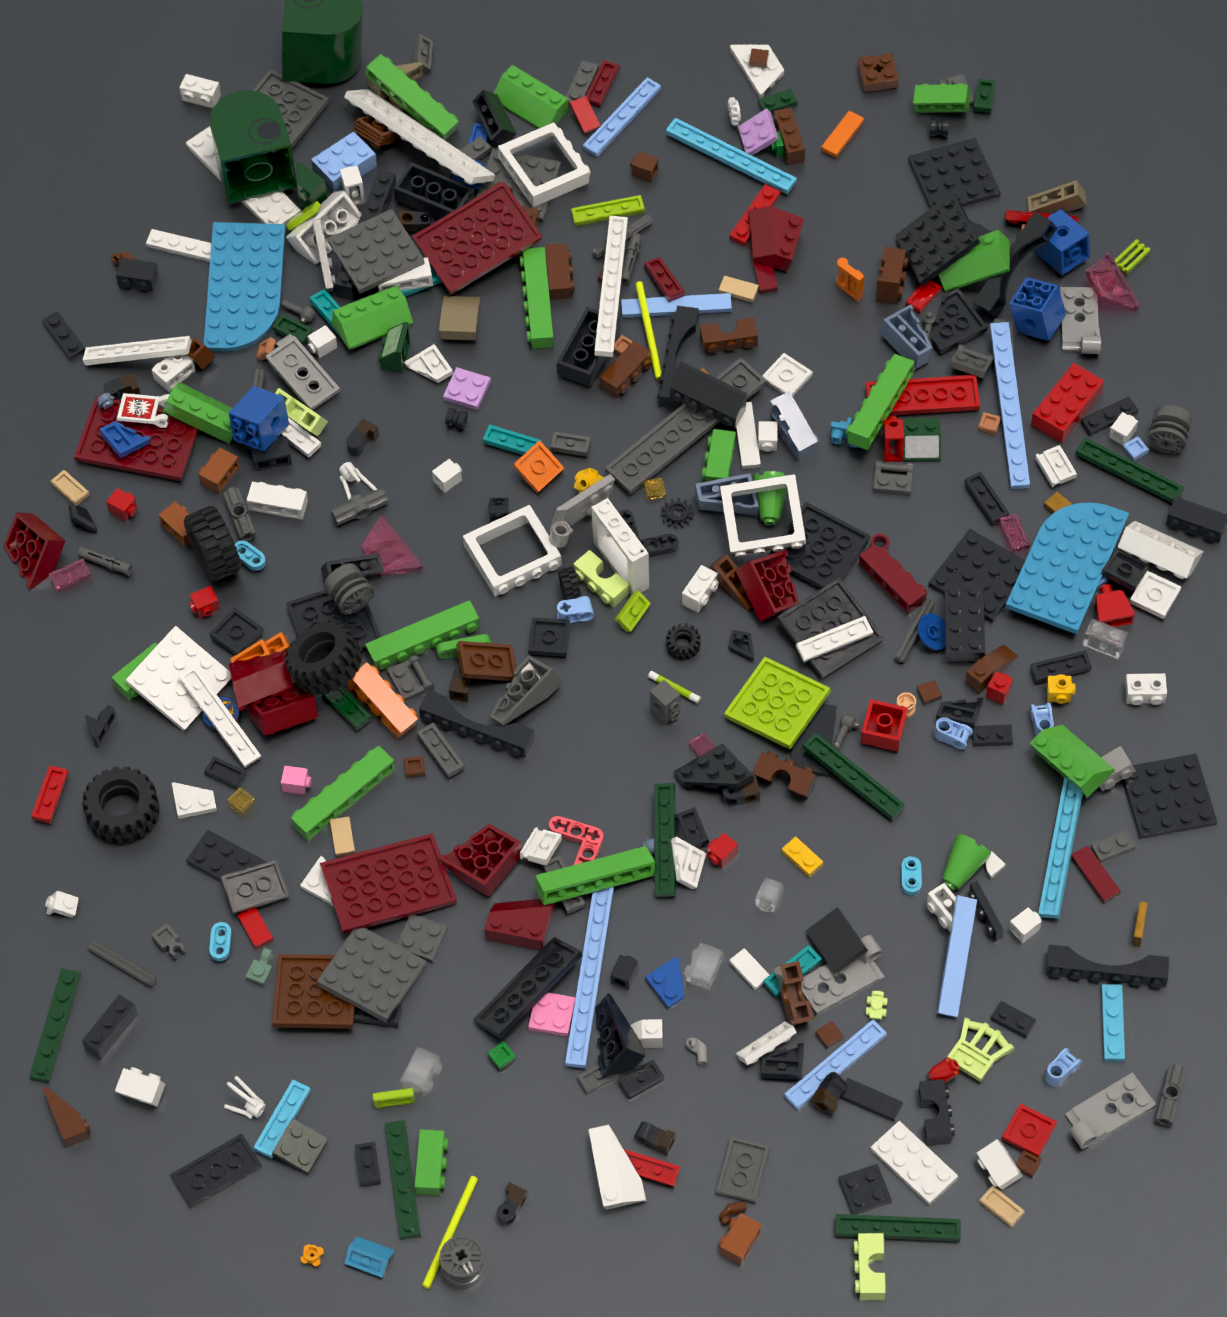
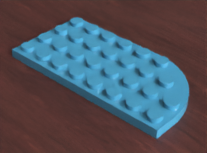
(243, 284)
(1067, 564)

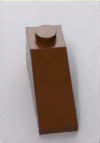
(730, 581)
(983, 670)
(68, 1120)

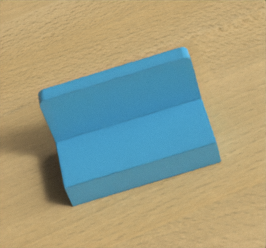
(368, 1256)

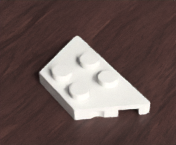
(759, 77)

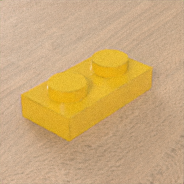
(802, 856)

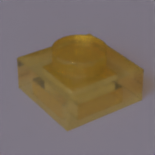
(654, 488)
(241, 800)

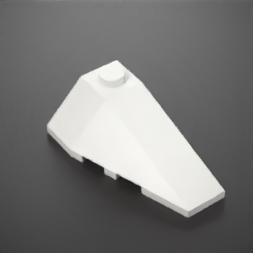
(616, 1175)

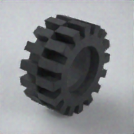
(569, 583)
(683, 651)

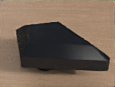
(82, 517)
(741, 643)

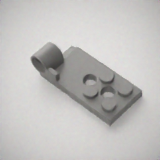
(1083, 335)
(291, 358)
(576, 509)
(858, 977)
(1093, 1123)

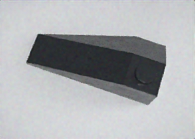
(619, 1043)

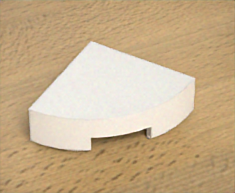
(994, 865)

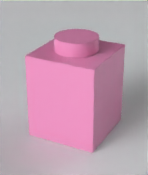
(295, 780)

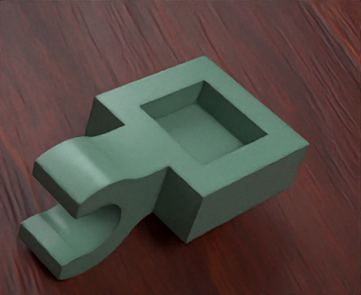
(260, 970)

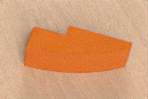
(278, 643)

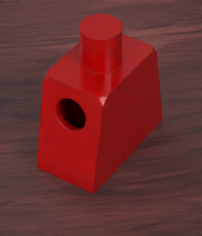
(893, 430)
(1113, 607)

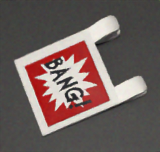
(142, 409)

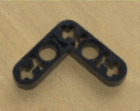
(652, 540)

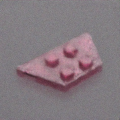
(1110, 284)
(394, 553)

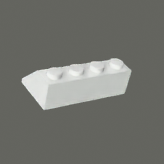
(336, 213)
(1160, 549)

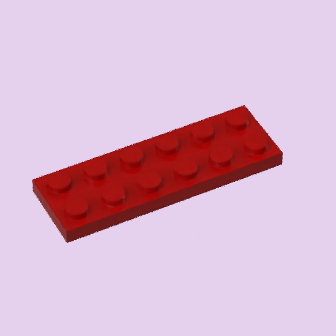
(936, 395)

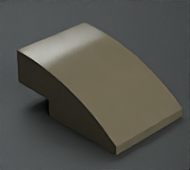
(459, 318)

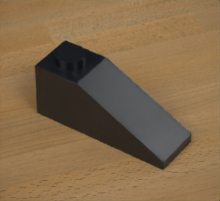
(367, 564)

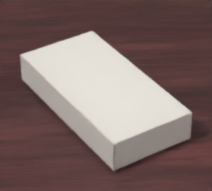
(749, 969)

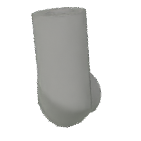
(698, 1048)

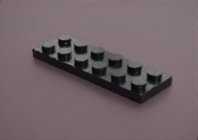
(528, 987)

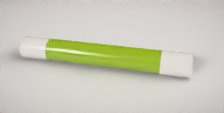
(682, 691)

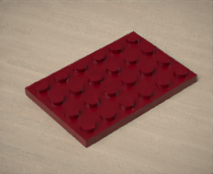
(477, 237)
(162, 458)
(387, 883)

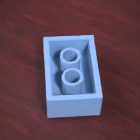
(345, 153)

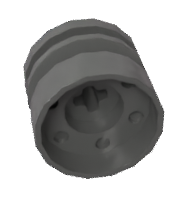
(1169, 429)
(349, 588)
(462, 1273)

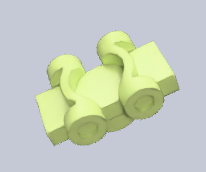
(877, 1002)

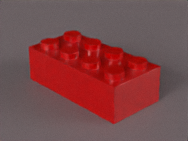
(1067, 403)

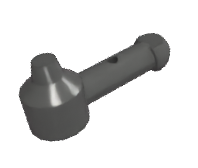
(306, 313)
(928, 322)
(847, 723)

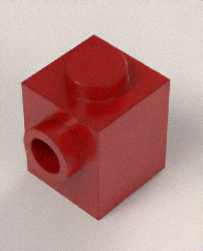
(122, 504)
(204, 602)
(999, 687)
(722, 850)

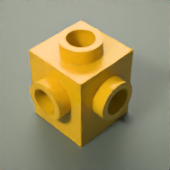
(586, 478)
(1060, 689)

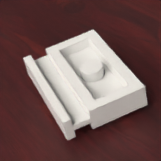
(1056, 466)
(541, 846)

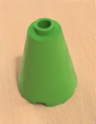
(770, 501)
(963, 861)

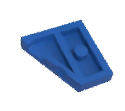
(123, 439)
(667, 983)

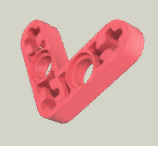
(587, 843)

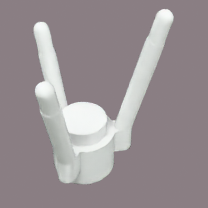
(351, 473)
(254, 1105)

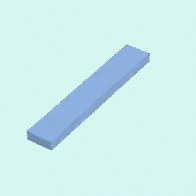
(621, 117)
(661, 307)
(956, 956)
(837, 1062)

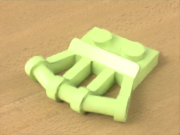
(973, 1060)

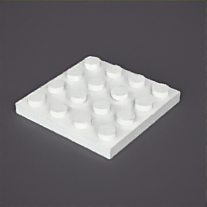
(159, 679)

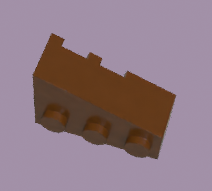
(891, 275)

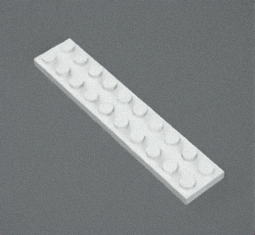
(419, 136)

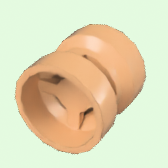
(907, 700)

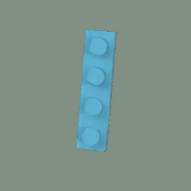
(1113, 1023)
(286, 1110)

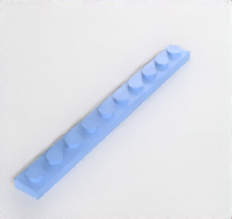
(1009, 405)
(589, 978)

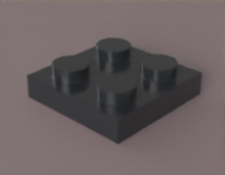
(1125, 569)
(236, 632)
(549, 637)
(865, 1189)

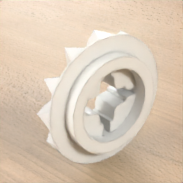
(734, 111)

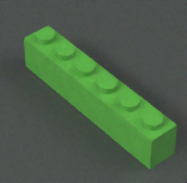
(412, 97)
(537, 298)
(880, 401)
(422, 635)
(342, 793)
(594, 875)

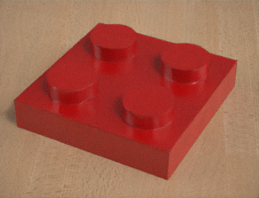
(1029, 1130)

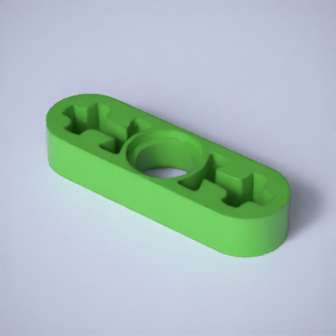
(448, 649)

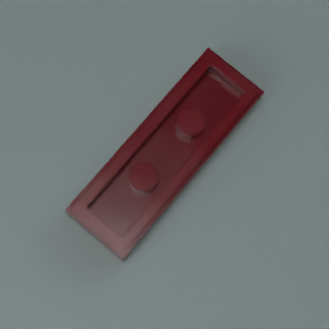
(602, 83)
(765, 276)
(664, 279)
(1095, 874)

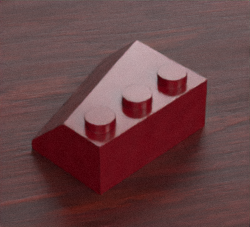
(774, 236)
(33, 547)
(769, 585)
(260, 678)
(283, 710)
(484, 859)
(520, 923)

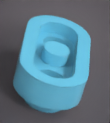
(250, 556)
(911, 874)
(220, 943)

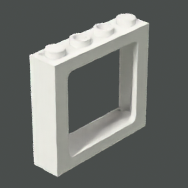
(539, 194)
(776, 544)
(620, 546)
(520, 576)

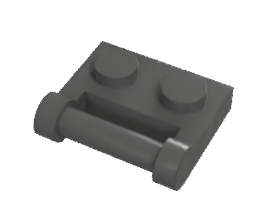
(971, 361)
(891, 482)
(405, 682)

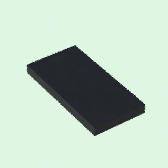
(823, 725)
(216, 1171)

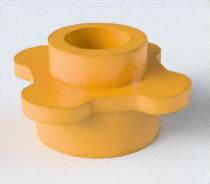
(312, 1249)

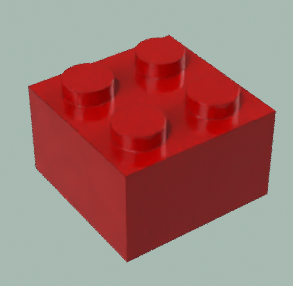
(884, 725)

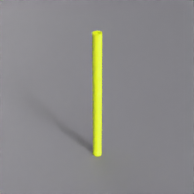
(648, 329)
(450, 1230)

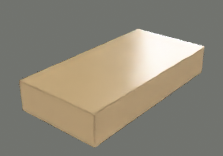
(739, 289)
(69, 487)
(342, 836)
(1001, 1206)

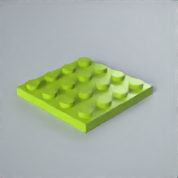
(777, 702)

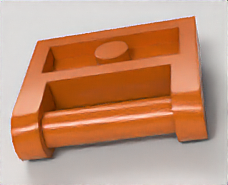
(853, 281)

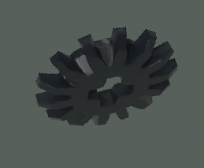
(679, 506)

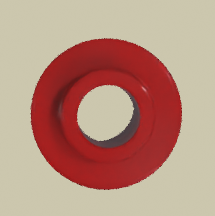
(944, 1070)

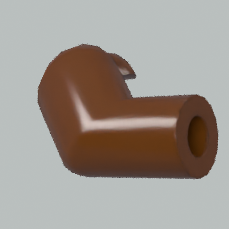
(116, 257)
(729, 1210)

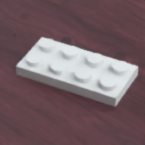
(914, 1163)

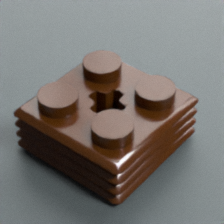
(878, 72)
(374, 132)

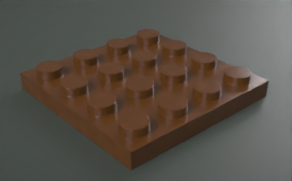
(302, 1002)

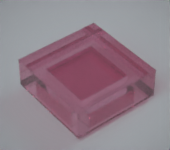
(701, 744)

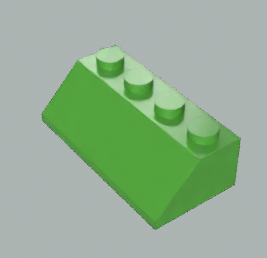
(530, 98)
(982, 262)
(371, 317)
(199, 411)
(1072, 758)

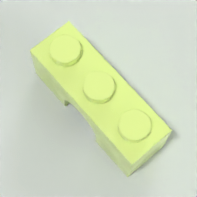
(302, 414)
(611, 590)
(869, 1249)

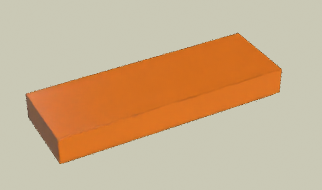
(842, 134)

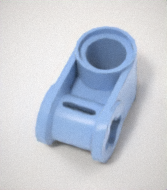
(576, 609)
(1041, 717)
(953, 733)
(1064, 1065)

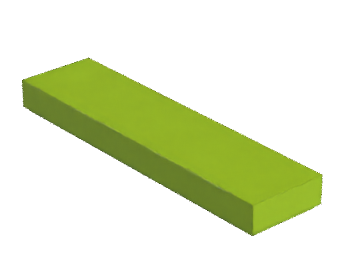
(603, 211)

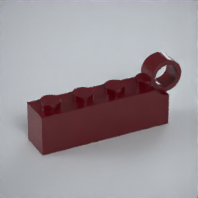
(891, 576)

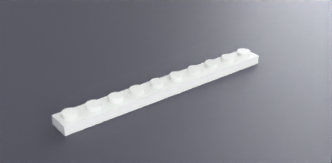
(611, 286)

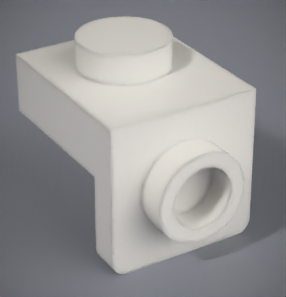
(62, 904)

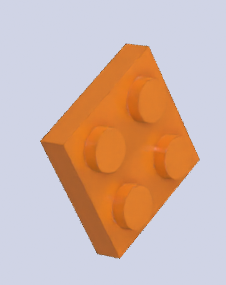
(538, 466)

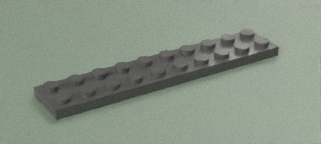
(676, 433)

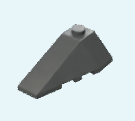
(531, 685)

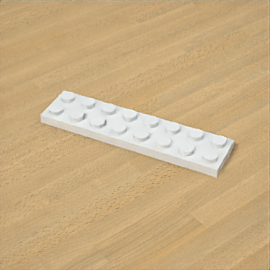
(269, 209)

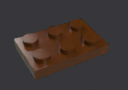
(486, 660)

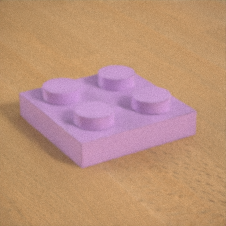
(758, 132)
(467, 388)

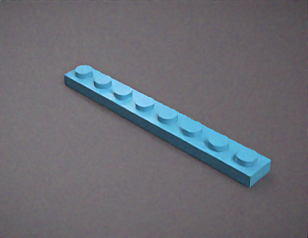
(731, 156)
(1060, 851)

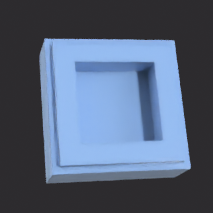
(1135, 448)

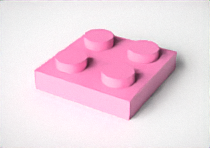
(553, 1014)

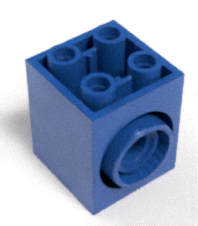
(1067, 246)
(1037, 308)
(258, 418)

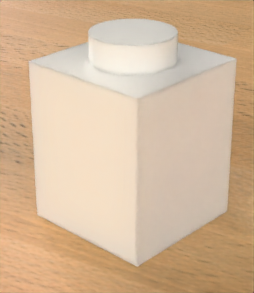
(322, 342)
(1123, 428)
(767, 436)
(447, 475)
(1025, 925)

